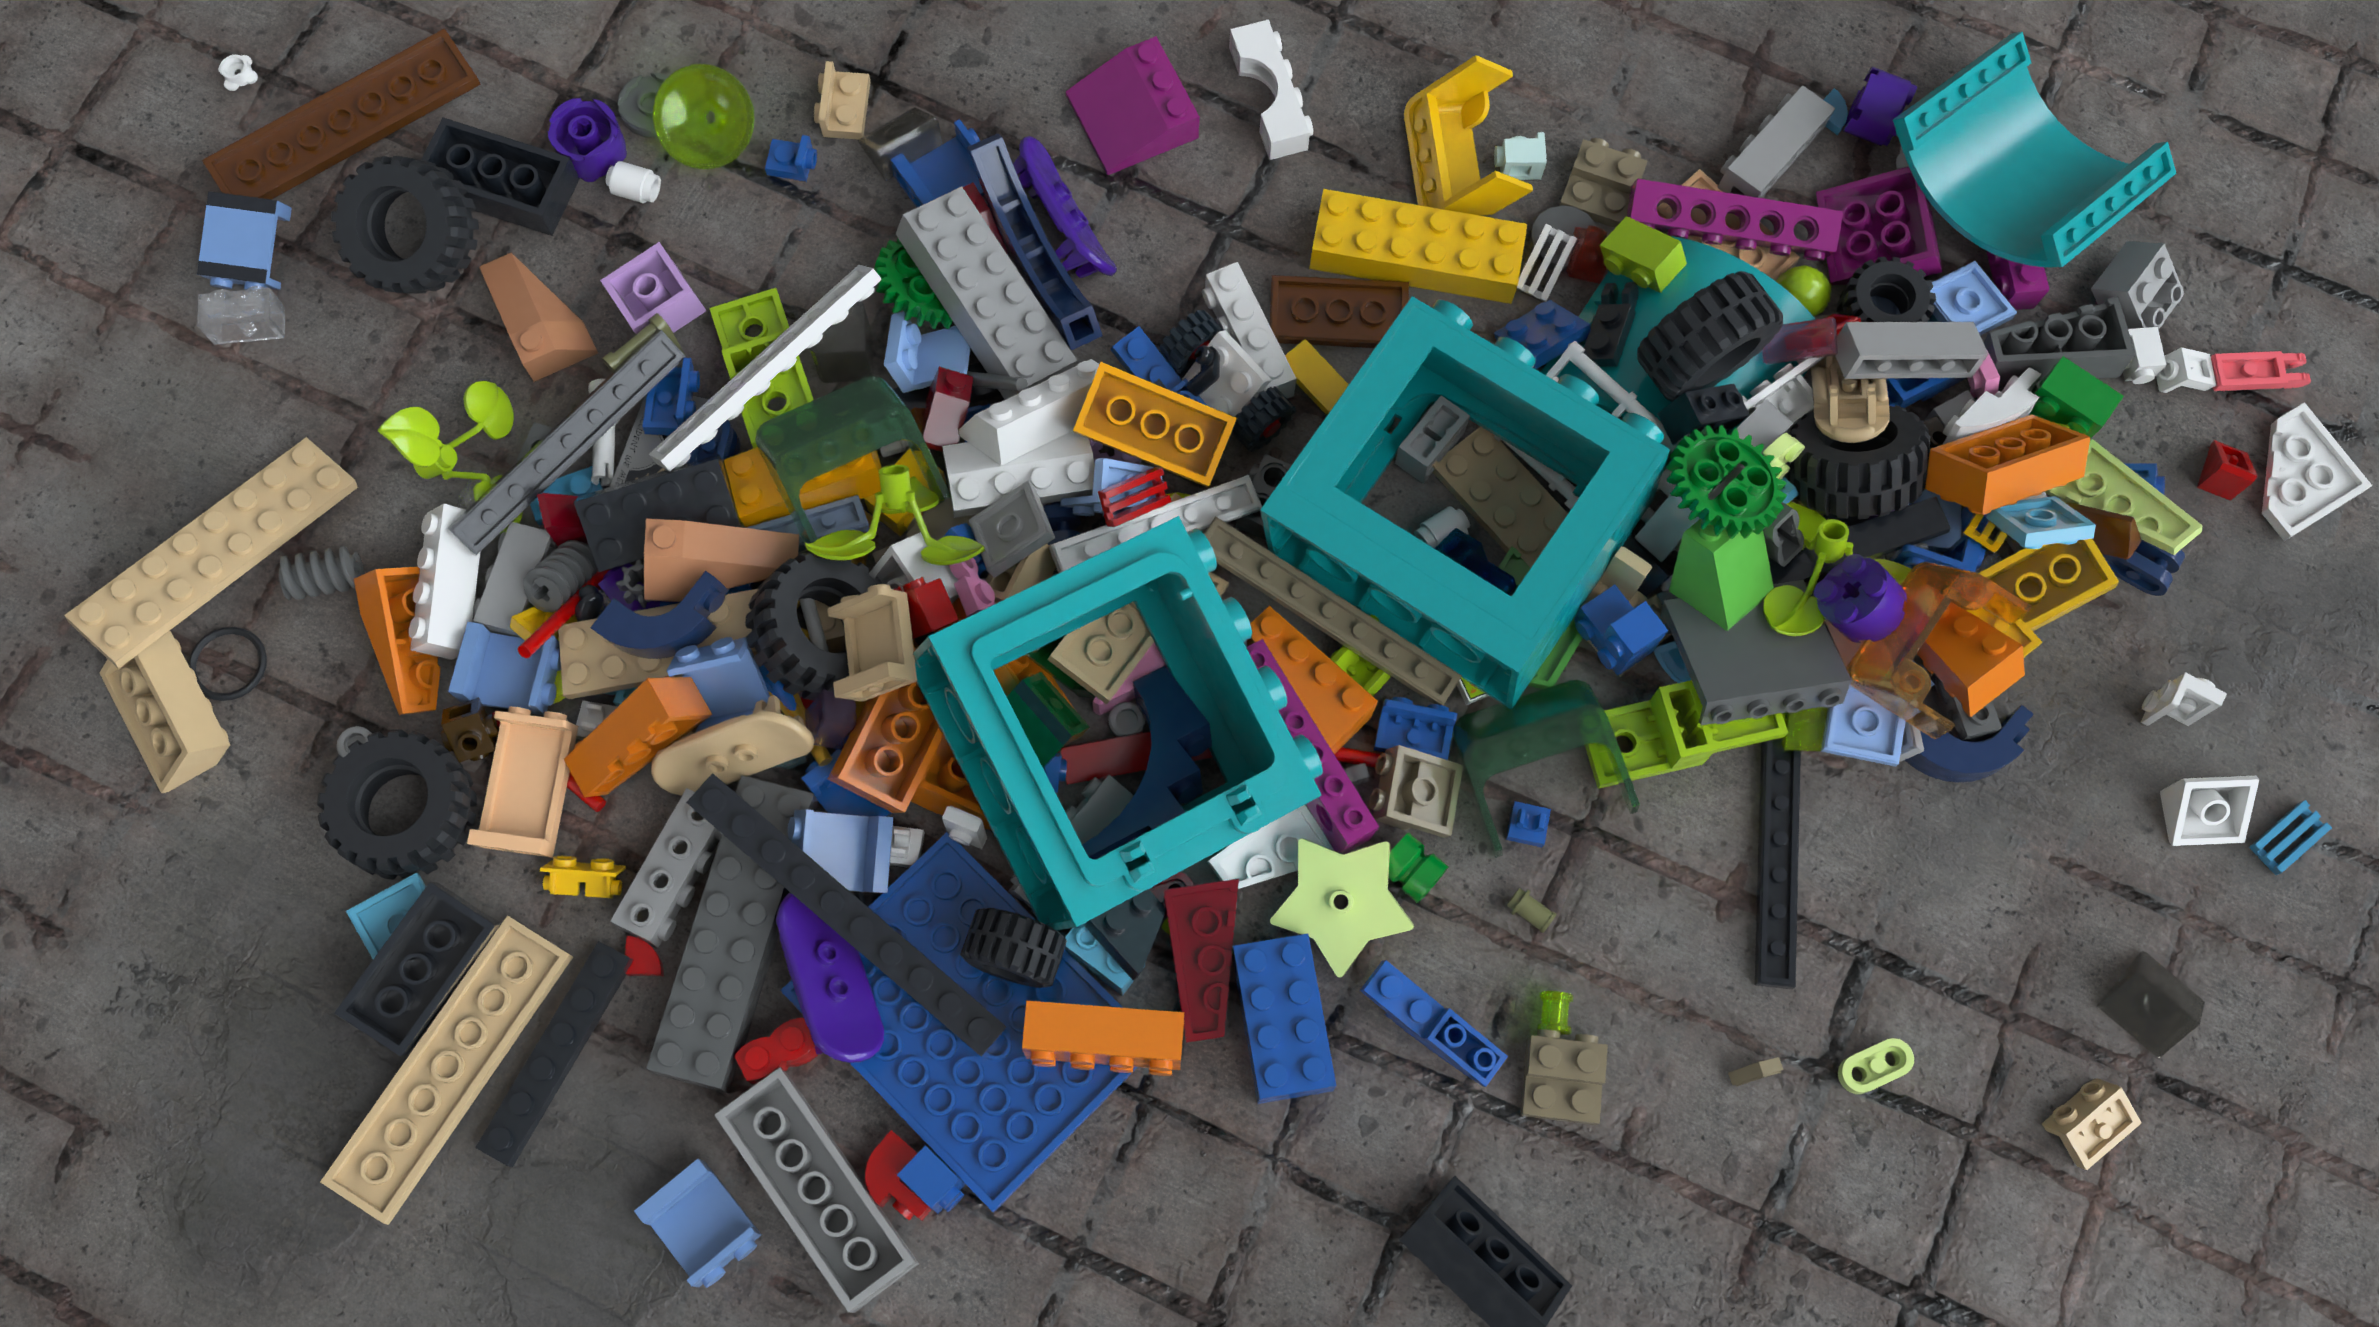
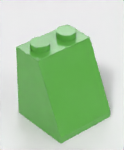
(1721, 574)

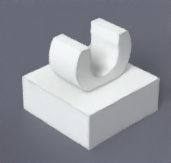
(590, 716)
(906, 846)

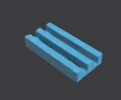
(2310, 819)

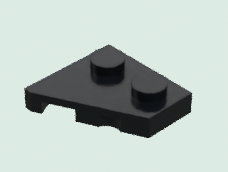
(1129, 930)

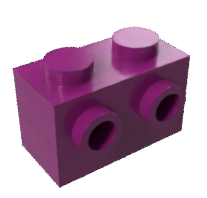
(2018, 282)

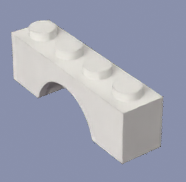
(1258, 56)

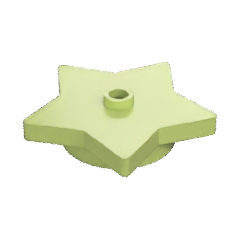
(1370, 909)

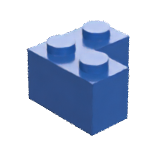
(1618, 630)

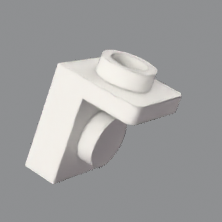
(2186, 369)

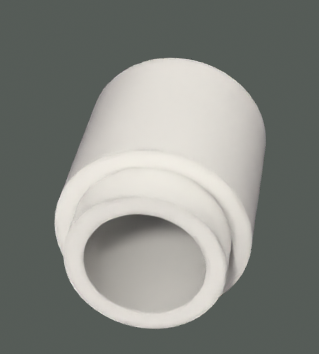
(633, 182)
(1441, 525)

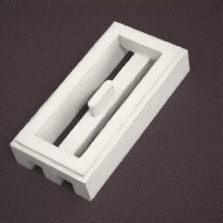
(1558, 237)

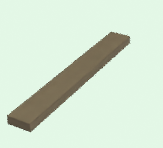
(1331, 613)

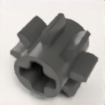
(631, 578)

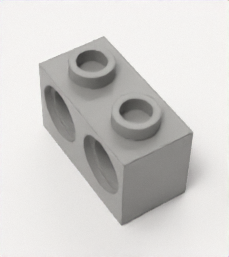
(1432, 439)

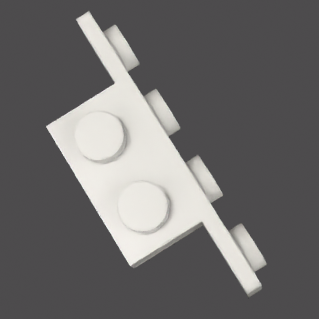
(1788, 393)

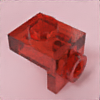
(1587, 257)

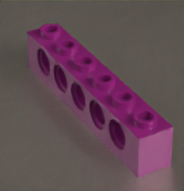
(1821, 223)
(1340, 808)

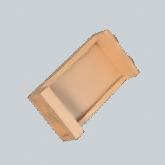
(526, 783)

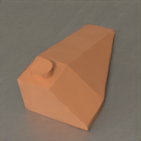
(537, 321)
(683, 550)

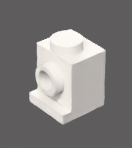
(2148, 357)

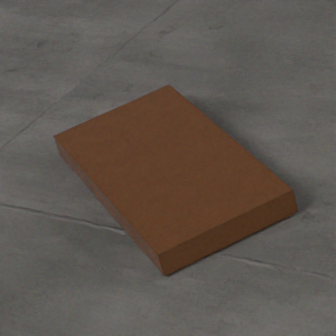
(1334, 310)

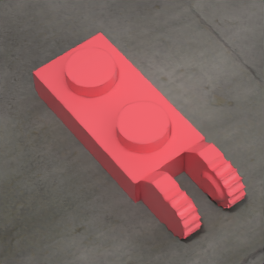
(2258, 371)

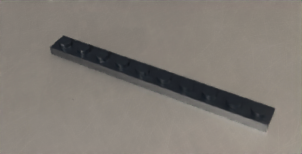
(846, 914)

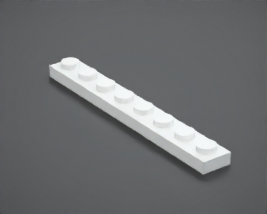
(756, 376)

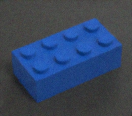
(1283, 1018)

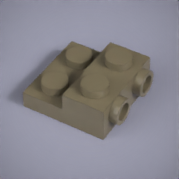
(1603, 181)
(1416, 791)
(1563, 1077)

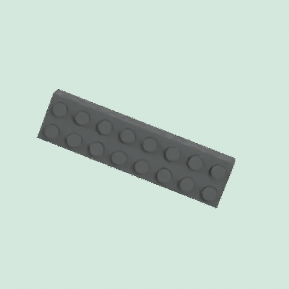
(726, 954)

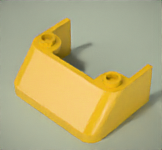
(1443, 143)

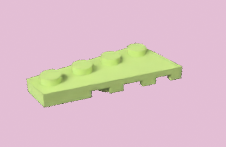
(2118, 489)

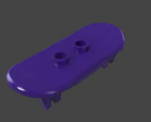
(1081, 243)
(829, 985)

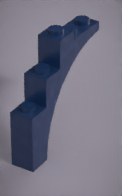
(1029, 245)
(1171, 775)

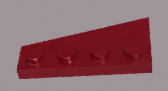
(1202, 944)

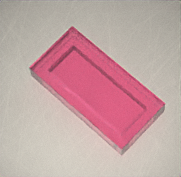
(1802, 341)

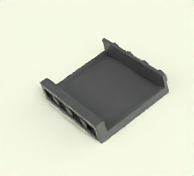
(1753, 667)

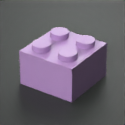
(653, 286)

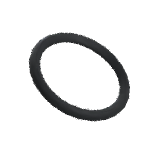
(255, 680)

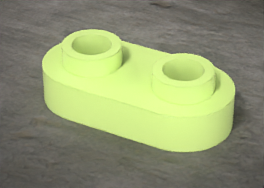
(1874, 1067)

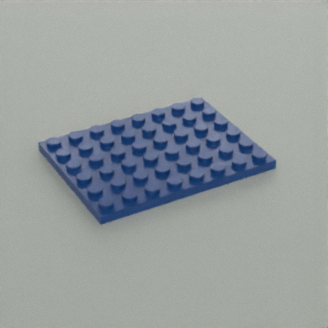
(990, 1113)

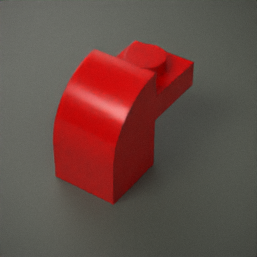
(882, 1179)

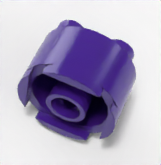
(1878, 105)
(588, 136)
(1861, 599)

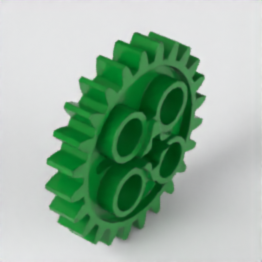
(907, 287)
(1705, 461)

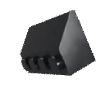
(1485, 1260)

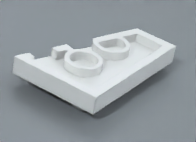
(1268, 851)

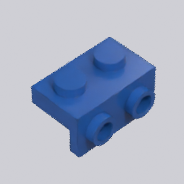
(671, 400)
(1415, 727)

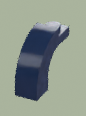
(667, 633)
(1965, 761)

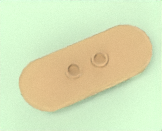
(1848, 407)
(732, 749)

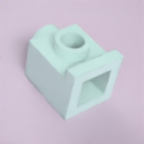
(1522, 157)

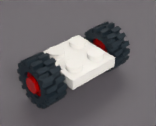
(1240, 383)

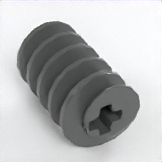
(319, 575)
(559, 575)

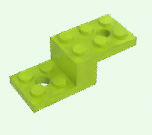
(739, 350)
(1670, 737)

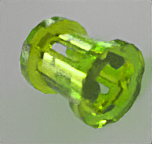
(1555, 1011)

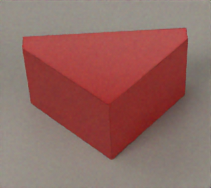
(2226, 471)

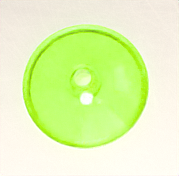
(682, 112)

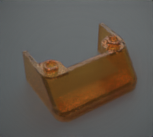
(1886, 667)

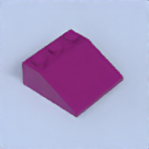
(1134, 107)
(1881, 219)

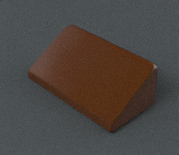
(2114, 532)

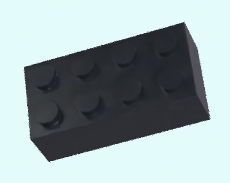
(505, 175)
(618, 514)
(417, 968)

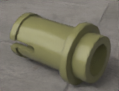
(1531, 909)

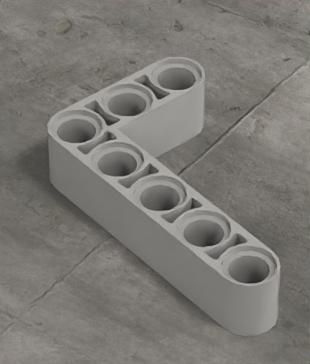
(1667, 525)

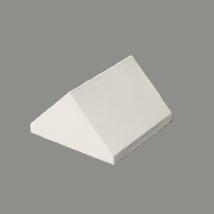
(2209, 809)

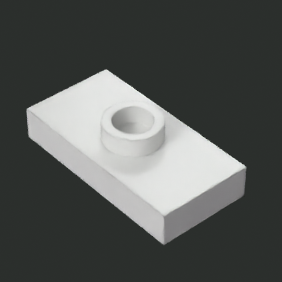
(964, 827)

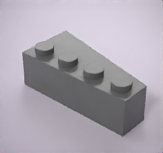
(2089, 337)

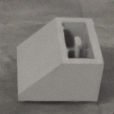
(2144, 283)

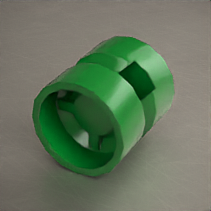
(1414, 868)

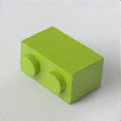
(1643, 254)

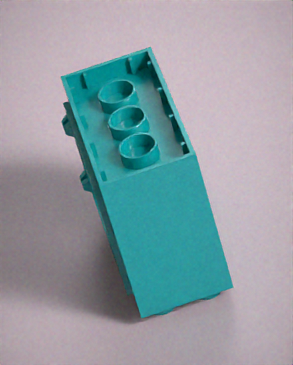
(1413, 589)
(1207, 656)

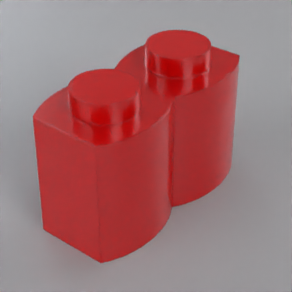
(786, 1047)

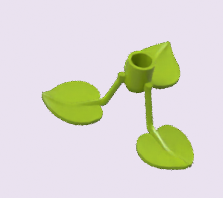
(416, 434)
(897, 495)
(1795, 611)

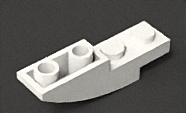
(1994, 410)

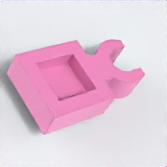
(1984, 379)
(972, 591)

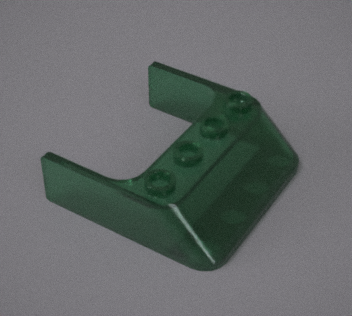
(835, 432)
(1533, 730)

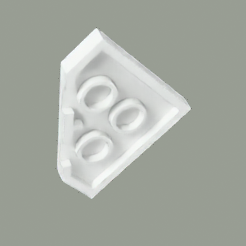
(2306, 473)

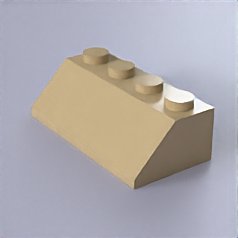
(166, 713)

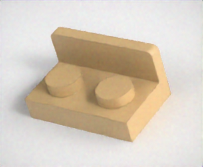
(842, 103)
(2093, 1121)

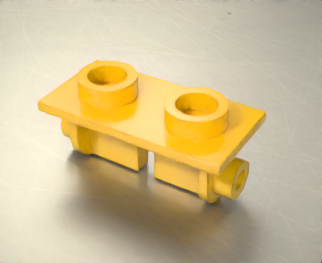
(597, 875)

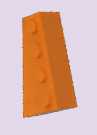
(1971, 658)
(1327, 692)
(634, 733)

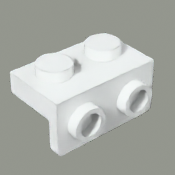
(2183, 699)

